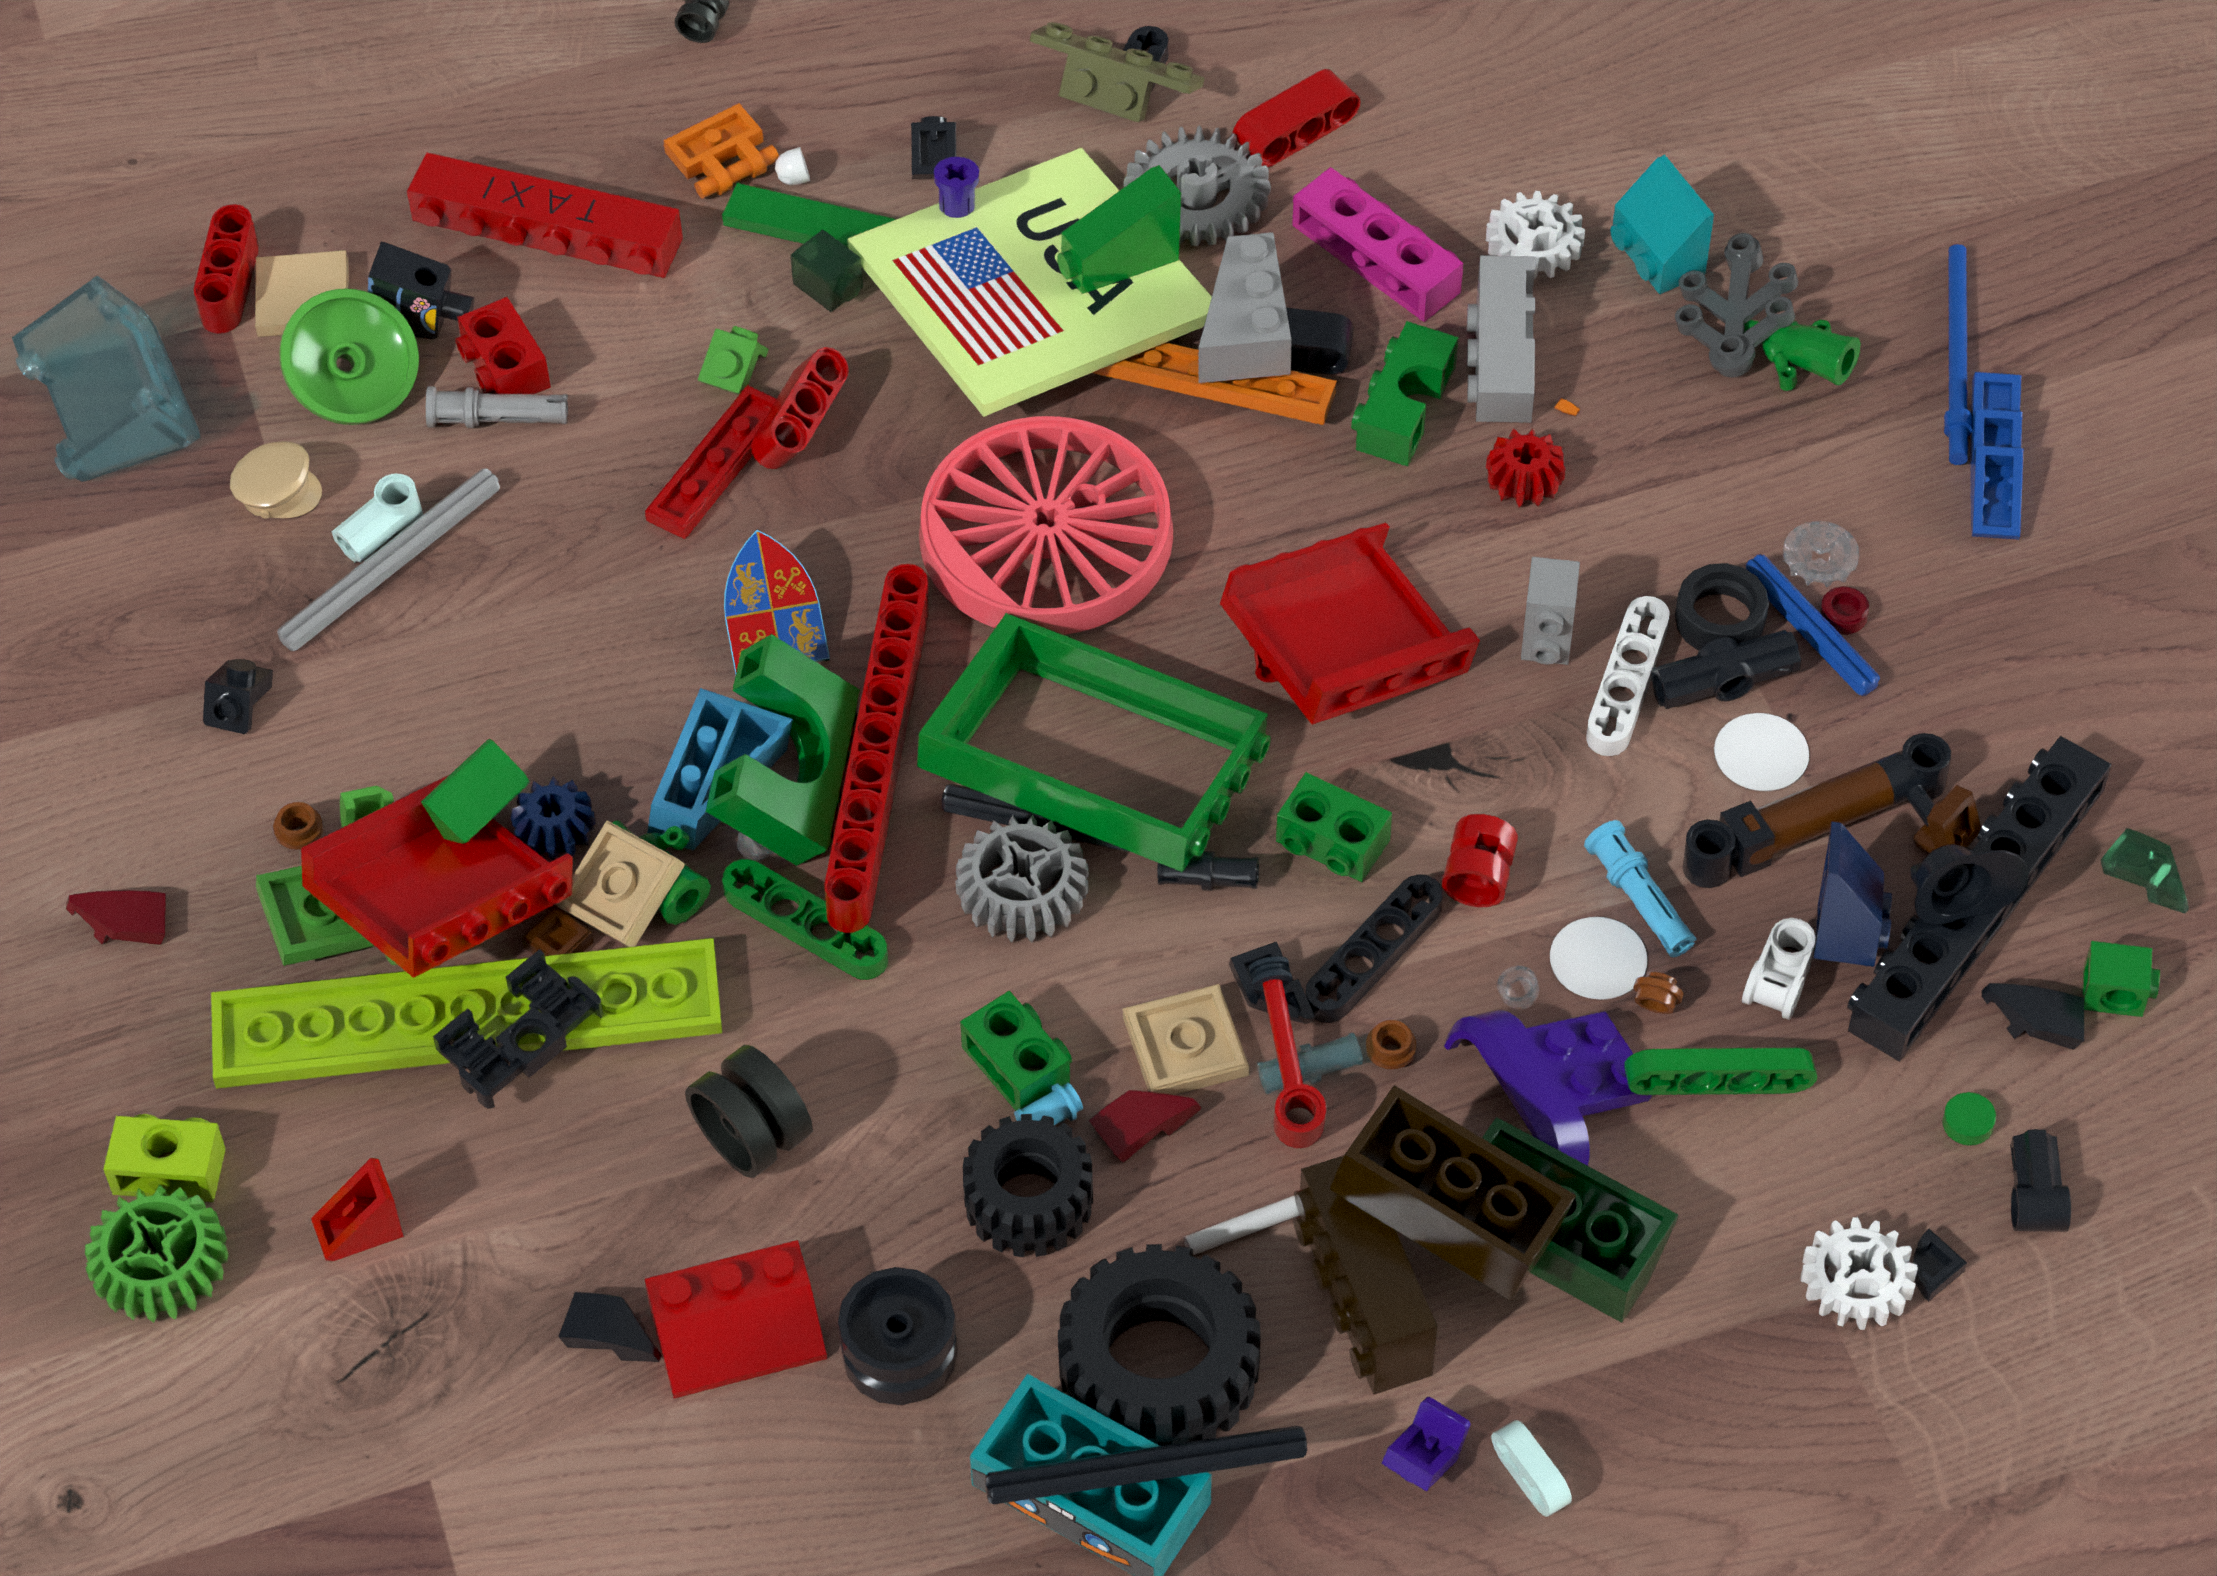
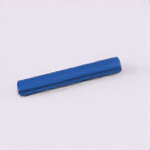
(1814, 627)

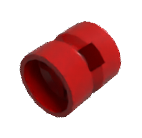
(1480, 860)

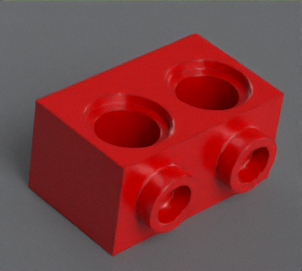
(502, 350)

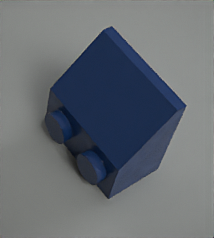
(1851, 903)

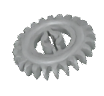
(1203, 171)

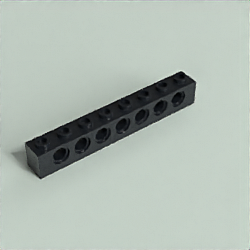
(1896, 1022)

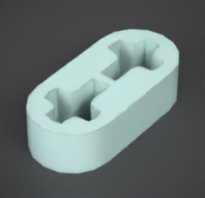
(1531, 1468)

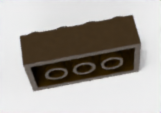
(1452, 1192)
(1369, 1283)

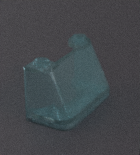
(106, 382)

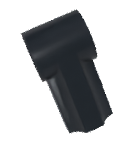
(2038, 1195)

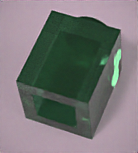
(827, 271)

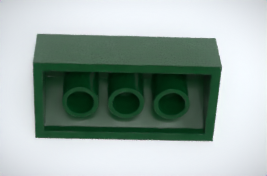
(1608, 1234)

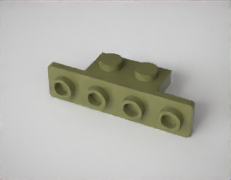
(1109, 76)

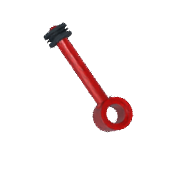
(1271, 976)

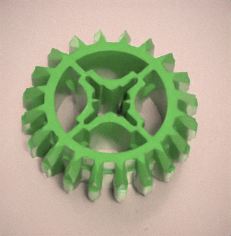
(142, 1279)

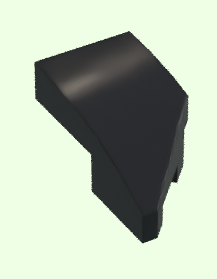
(1297, 1002)
(2039, 1012)
(609, 1324)

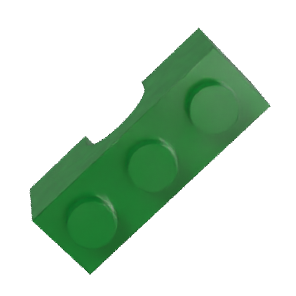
(1415, 364)

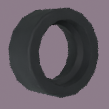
(1717, 580)

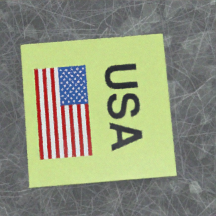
(993, 295)

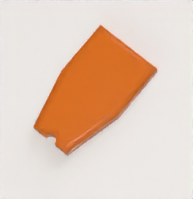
(1567, 407)

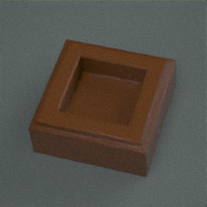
(558, 935)

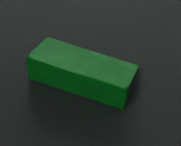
(474, 793)

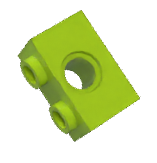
(141, 1139)

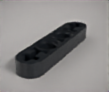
(1370, 945)

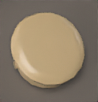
(276, 481)

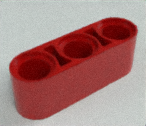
(1297, 117)
(226, 268)
(787, 421)

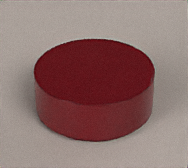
(1845, 609)

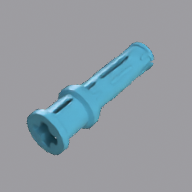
(1629, 871)

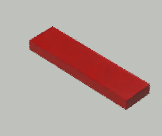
(710, 465)

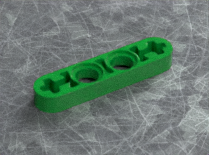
(799, 925)
(1720, 1071)

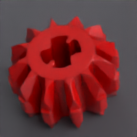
(1525, 467)

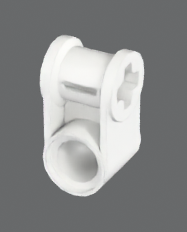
(1779, 974)

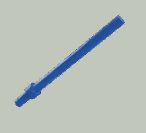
(1958, 418)

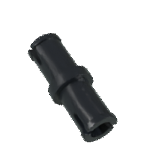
(1213, 871)

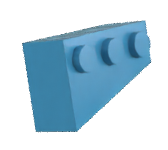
(713, 736)

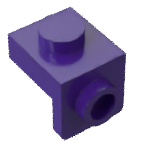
(1428, 1444)

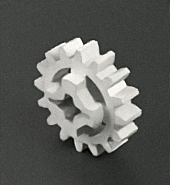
(1536, 230)
(1863, 1292)

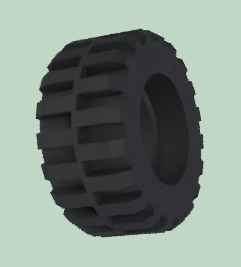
(1168, 1289)

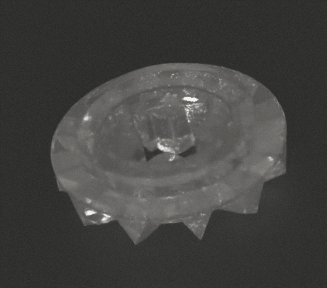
(1821, 538)

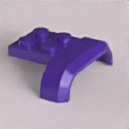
(1554, 1071)

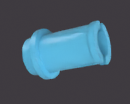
(1059, 1104)

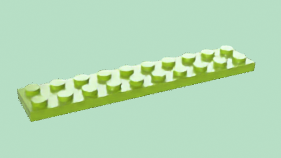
(392, 1017)

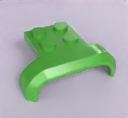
(298, 920)

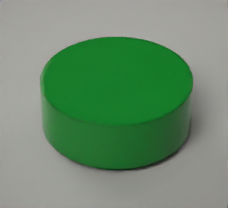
(1969, 1118)

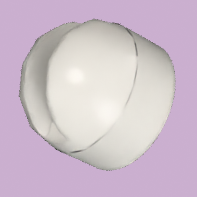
(792, 167)

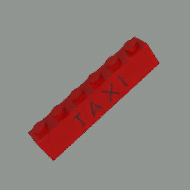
(545, 215)

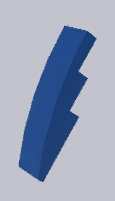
(1996, 456)

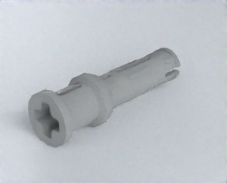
(473, 407)

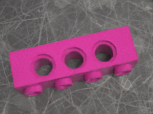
(1377, 244)

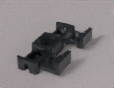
(557, 1016)

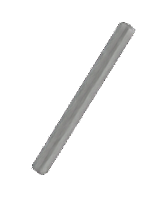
(388, 559)

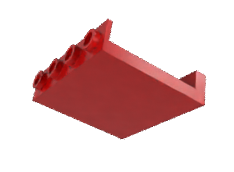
(1343, 625)
(427, 894)

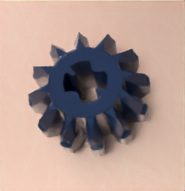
(553, 818)

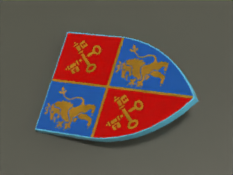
(773, 596)

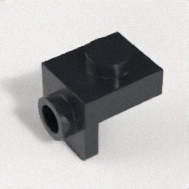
(232, 693)

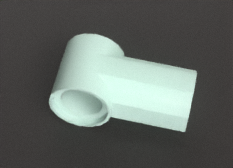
(386, 514)

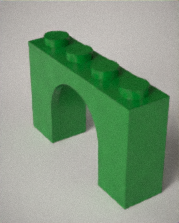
(758, 802)

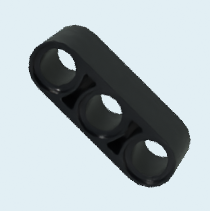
(1319, 341)

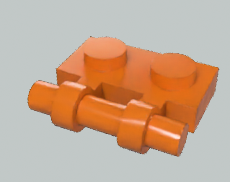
(715, 141)

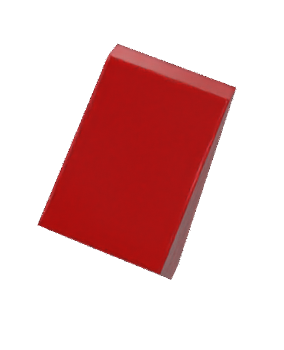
(358, 1215)

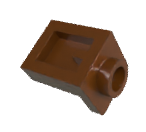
(1950, 822)

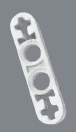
(1628, 675)

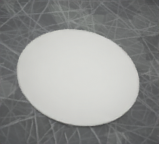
(1761, 752)
(1598, 957)

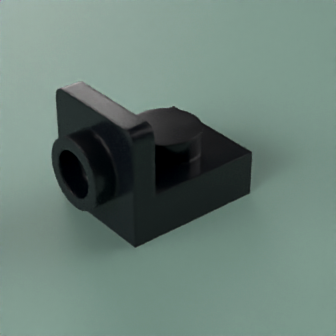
(930, 143)

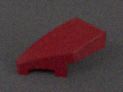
(122, 914)
(1139, 1117)

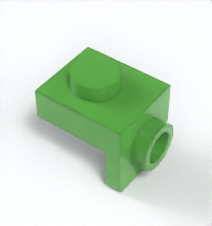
(731, 359)

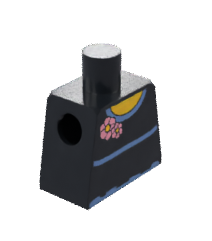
(417, 289)

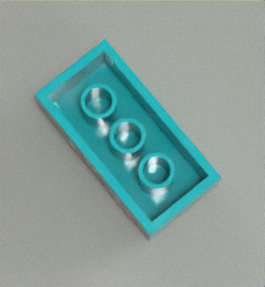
(1128, 1524)

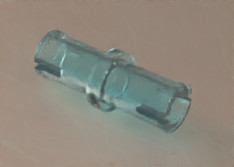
(1314, 1062)

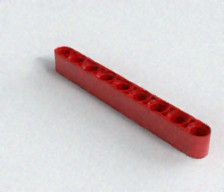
(877, 749)

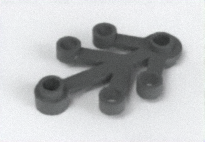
(1735, 350)

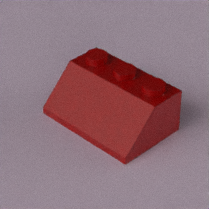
(735, 1319)

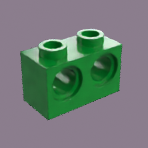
(1338, 818)
(1007, 1057)

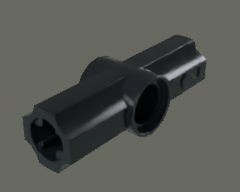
(1725, 669)

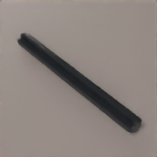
(1145, 1464)

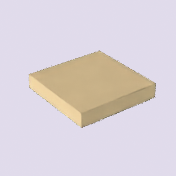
(291, 280)
(621, 884)
(1186, 1041)

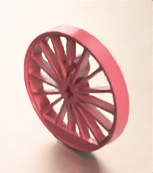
(1042, 524)

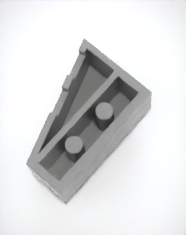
(1247, 315)
(1503, 340)

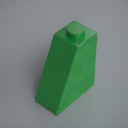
(1124, 234)

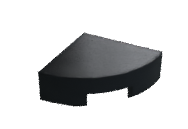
(1936, 1265)

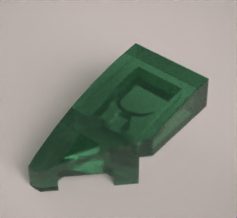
(2147, 864)

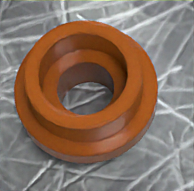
(293, 816)
(1658, 992)
(1393, 1033)

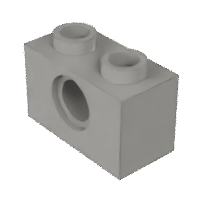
(1550, 610)

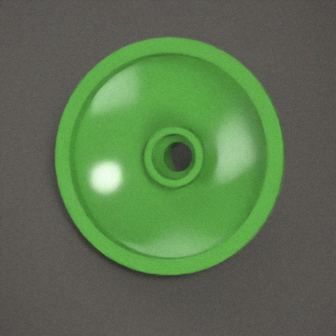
(365, 333)

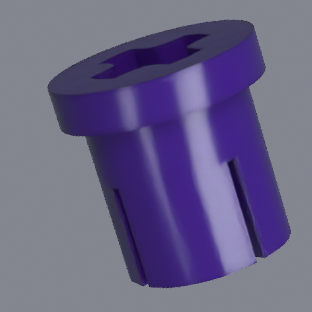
(956, 183)

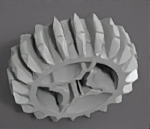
(1009, 900)

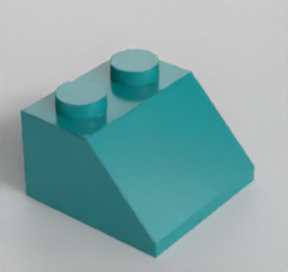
(1663, 226)

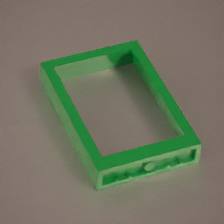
(1141, 690)

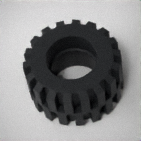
(1028, 1149)

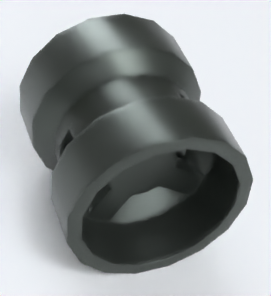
(700, 19)

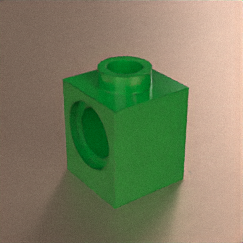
(2119, 979)

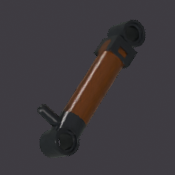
(1752, 835)

